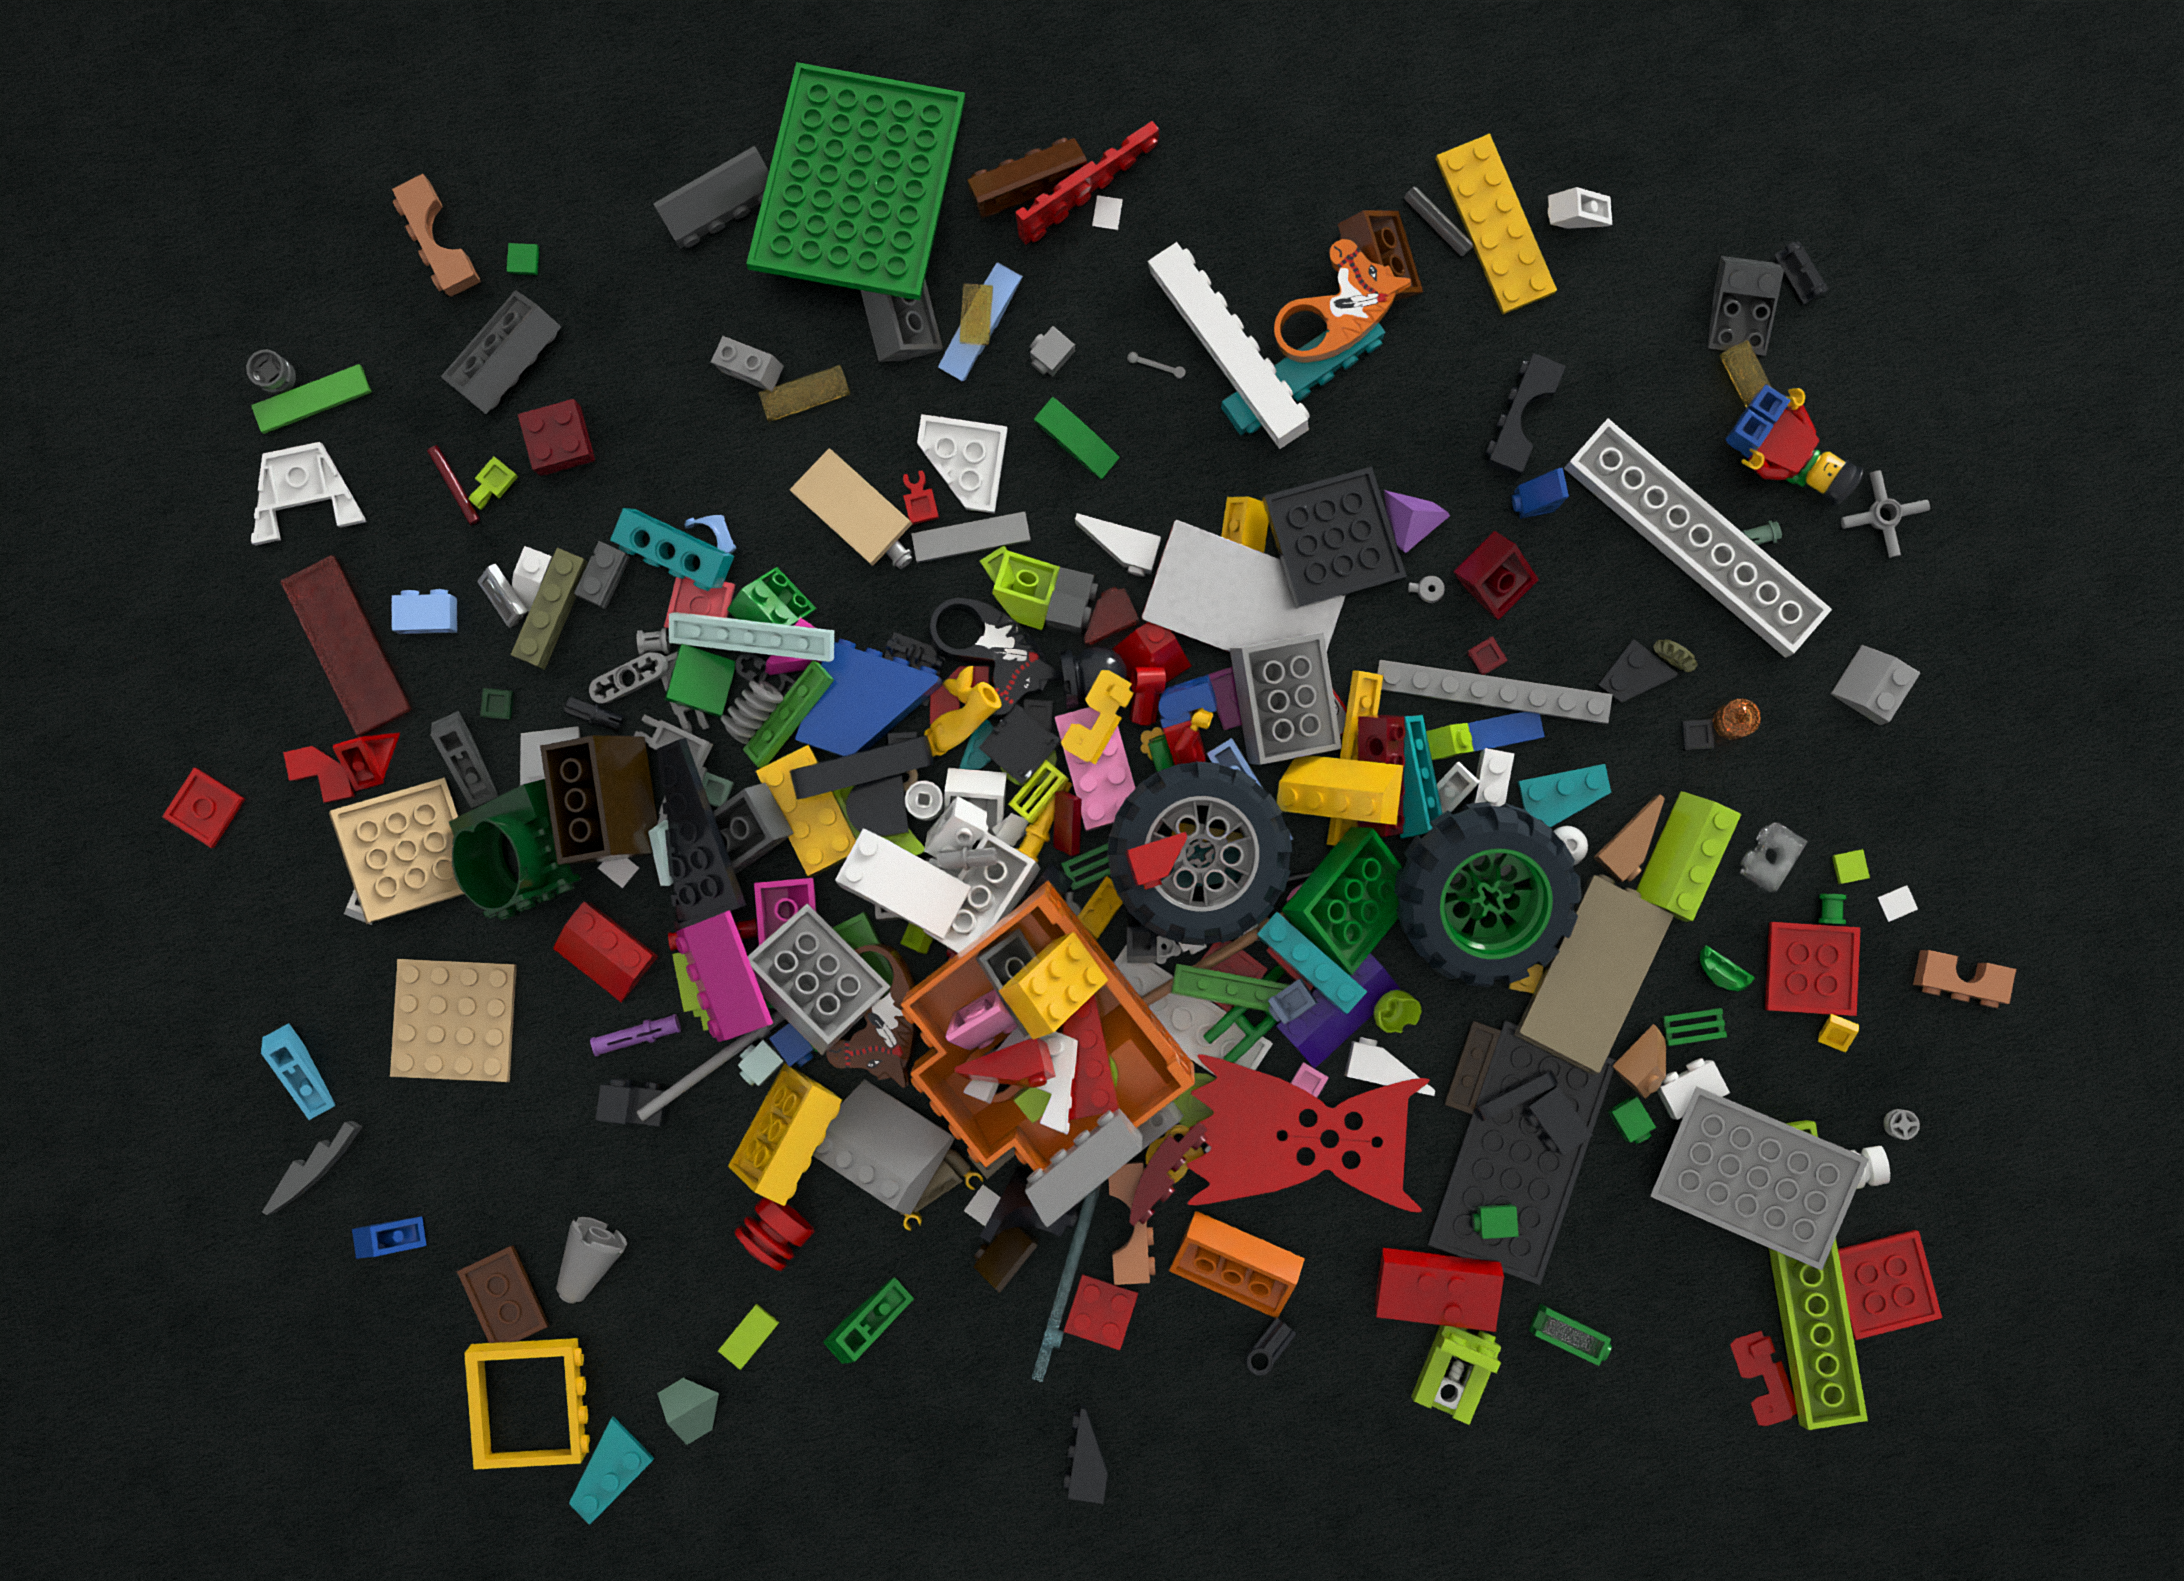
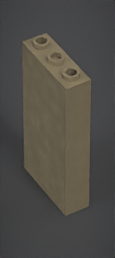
(1594, 975)

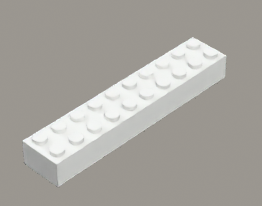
(1698, 538)

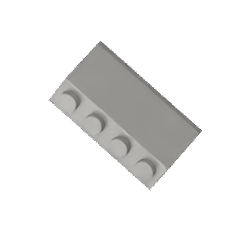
(1083, 1166)

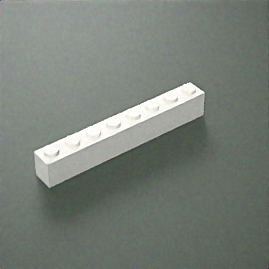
(1229, 345)

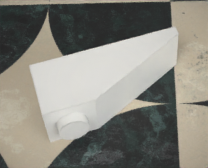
(1126, 545)
(1378, 1065)

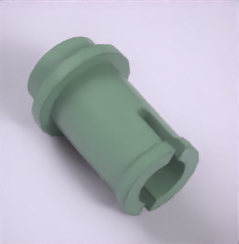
(1764, 533)

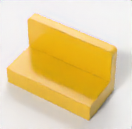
(1245, 522)

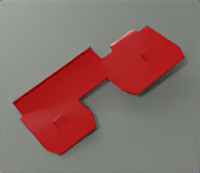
(1754, 1359)

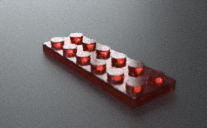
(345, 645)

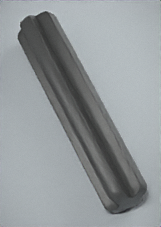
(1438, 221)

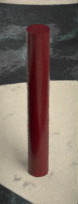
(453, 485)

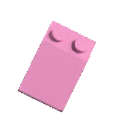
(980, 1022)

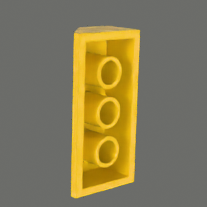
(1341, 789)

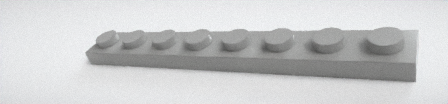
(1495, 692)

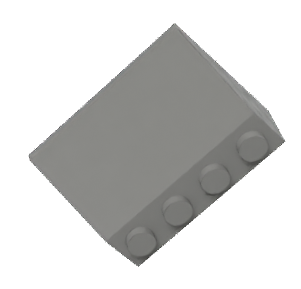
(1285, 698)
(815, 979)
(884, 1147)

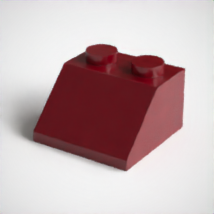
(1496, 574)

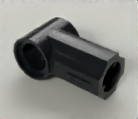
(1270, 1343)

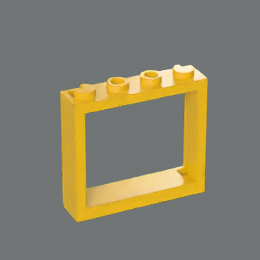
(478, 1403)

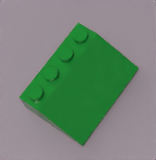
(1348, 899)

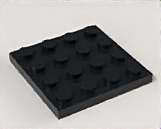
(1334, 537)

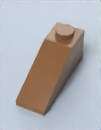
(1630, 845)

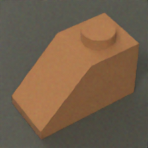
(1644, 1063)

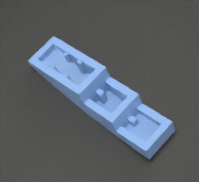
(961, 357)

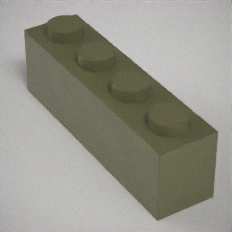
(550, 609)

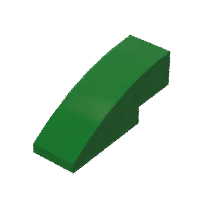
(1076, 438)

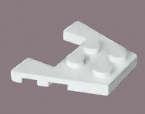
(299, 478)
(1063, 1055)

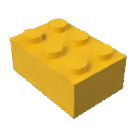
(1053, 985)

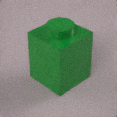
(1632, 1120)
(1496, 1221)

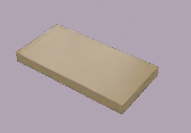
(851, 507)

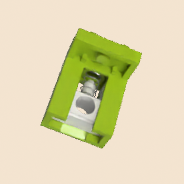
(1458, 1342)

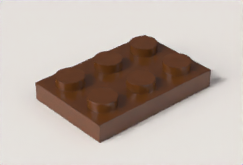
(503, 1297)

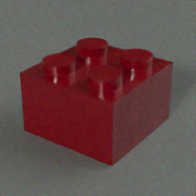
(556, 437)

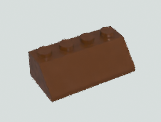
(1025, 178)

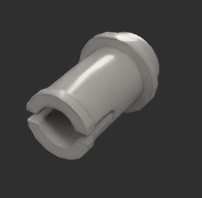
(899, 555)

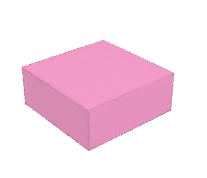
(1309, 1079)

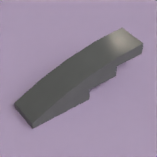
(305, 1174)

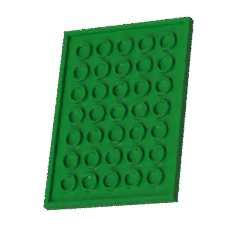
(856, 181)

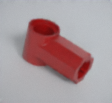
(1146, 686)

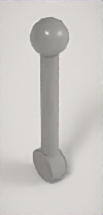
(1179, 372)

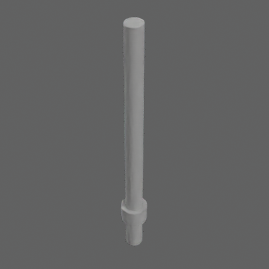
(708, 1067)

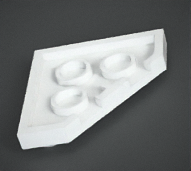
(966, 457)

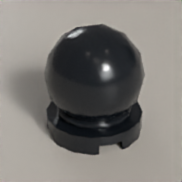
(1083, 671)

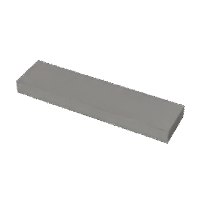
(970, 537)

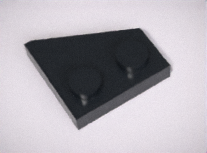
(1635, 673)

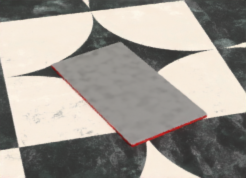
(1229, 594)

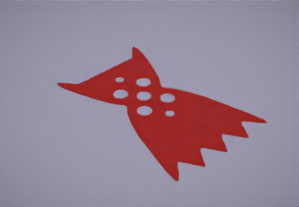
(1252, 1161)

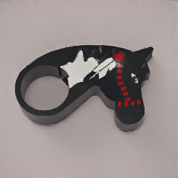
(1015, 658)

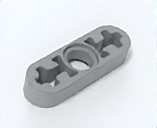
(641, 678)

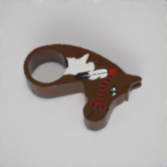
(888, 1038)

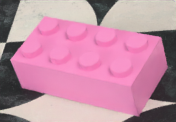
(1099, 785)

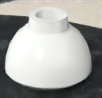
(1574, 840)

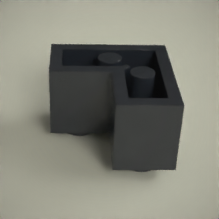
(621, 1101)

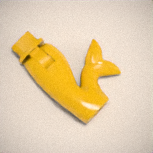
(957, 725)

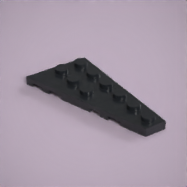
(695, 849)

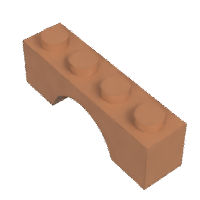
(420, 206)
(1131, 1261)

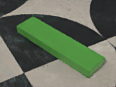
(311, 399)
(788, 714)
(1224, 987)

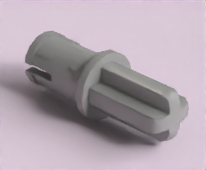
(966, 858)

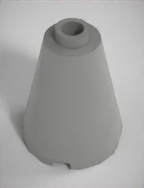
(587, 1257)

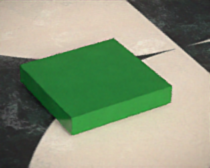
(700, 680)

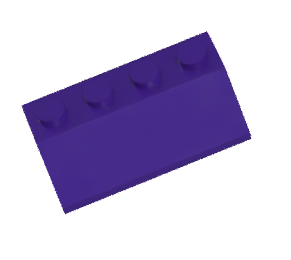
(1326, 1027)

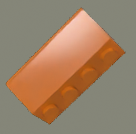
(1237, 1264)

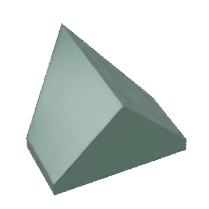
(689, 1409)

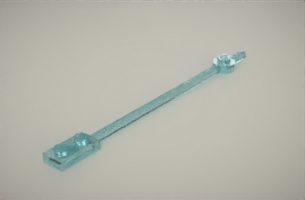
(1053, 1335)

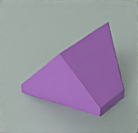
(1412, 518)

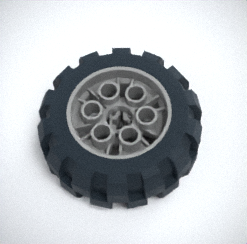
(1262, 851)

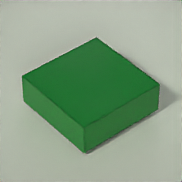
(522, 259)

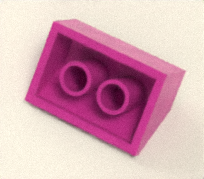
(779, 902)

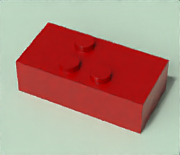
(1439, 1289)

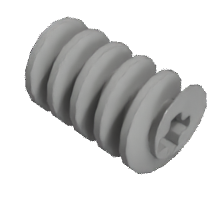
(752, 710)

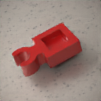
(920, 503)

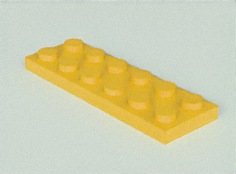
(1496, 224)

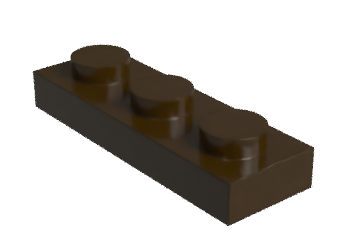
(1472, 1067)

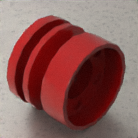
(769, 1237)

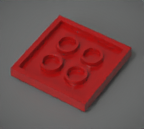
(1812, 968)
(1888, 1285)

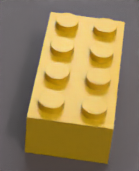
(819, 826)

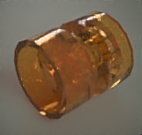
(1737, 719)

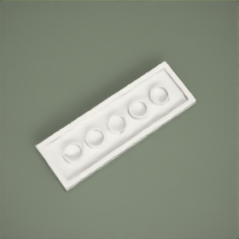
(1189, 1017)

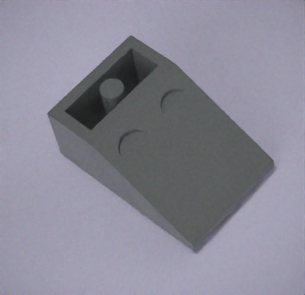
(1744, 303)

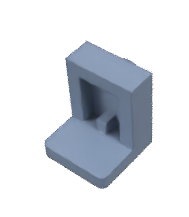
(1291, 1002)

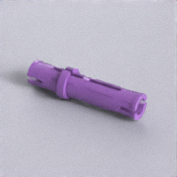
(636, 1034)

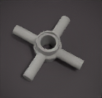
(1895, 509)

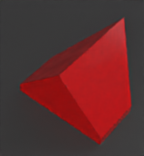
(366, 758)

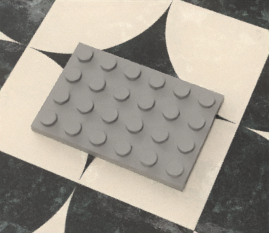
(1759, 1177)

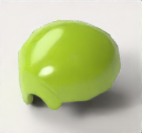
(1396, 1010)

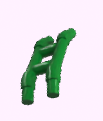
(1236, 1016)

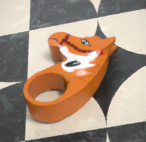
(1351, 314)

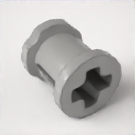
(653, 641)

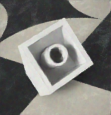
(979, 788)

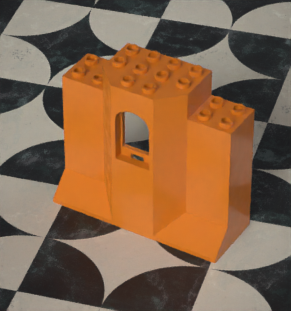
(1147, 1057)

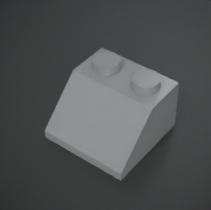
(1875, 684)

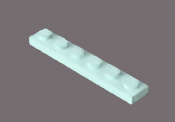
(751, 636)

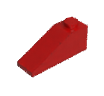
(1019, 1064)

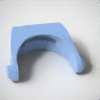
(720, 529)

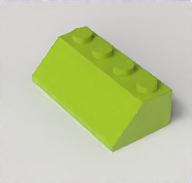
(1687, 855)

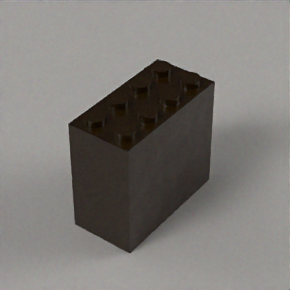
(599, 798)

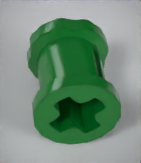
(1832, 909)

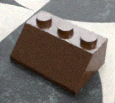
(1383, 242)

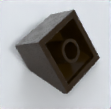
(1004, 1255)

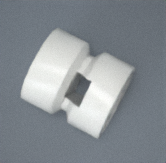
(924, 800)
(1877, 1168)

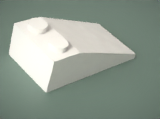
(902, 884)
(993, 893)

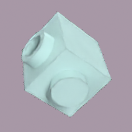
(760, 1062)

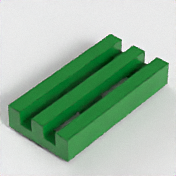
(1075, 885)
(1719, 1023)

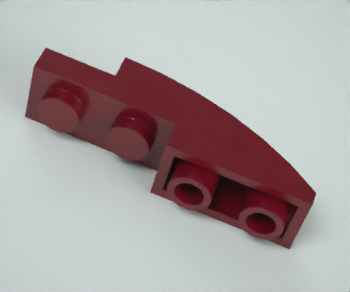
(1155, 1180)

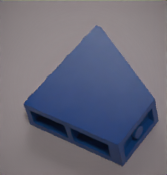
(864, 699)

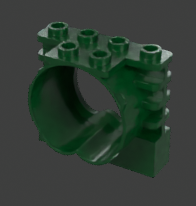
(479, 857)

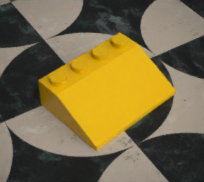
(784, 1135)

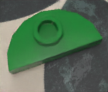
(1723, 971)

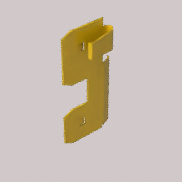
(1105, 697)

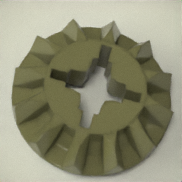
(1675, 655)

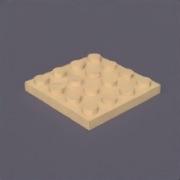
(399, 849)
(453, 1020)

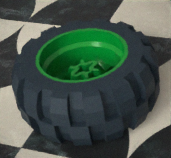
(1538, 912)

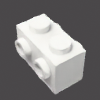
(957, 828)

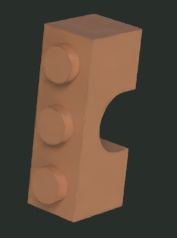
(1938, 973)

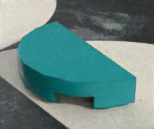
(973, 756)

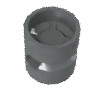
(270, 372)

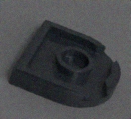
(879, 806)

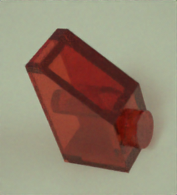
(1111, 615)

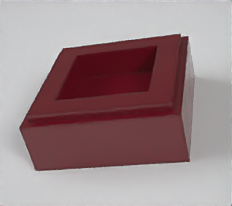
(1487, 656)

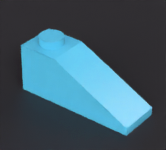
(296, 1071)

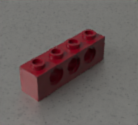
(1383, 742)

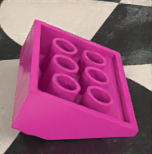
(723, 977)

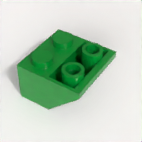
(771, 600)

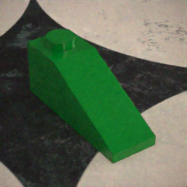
(868, 1322)

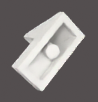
(1455, 787)

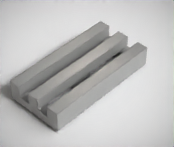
(502, 595)

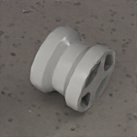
(1908, 1124)

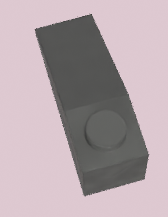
(463, 759)

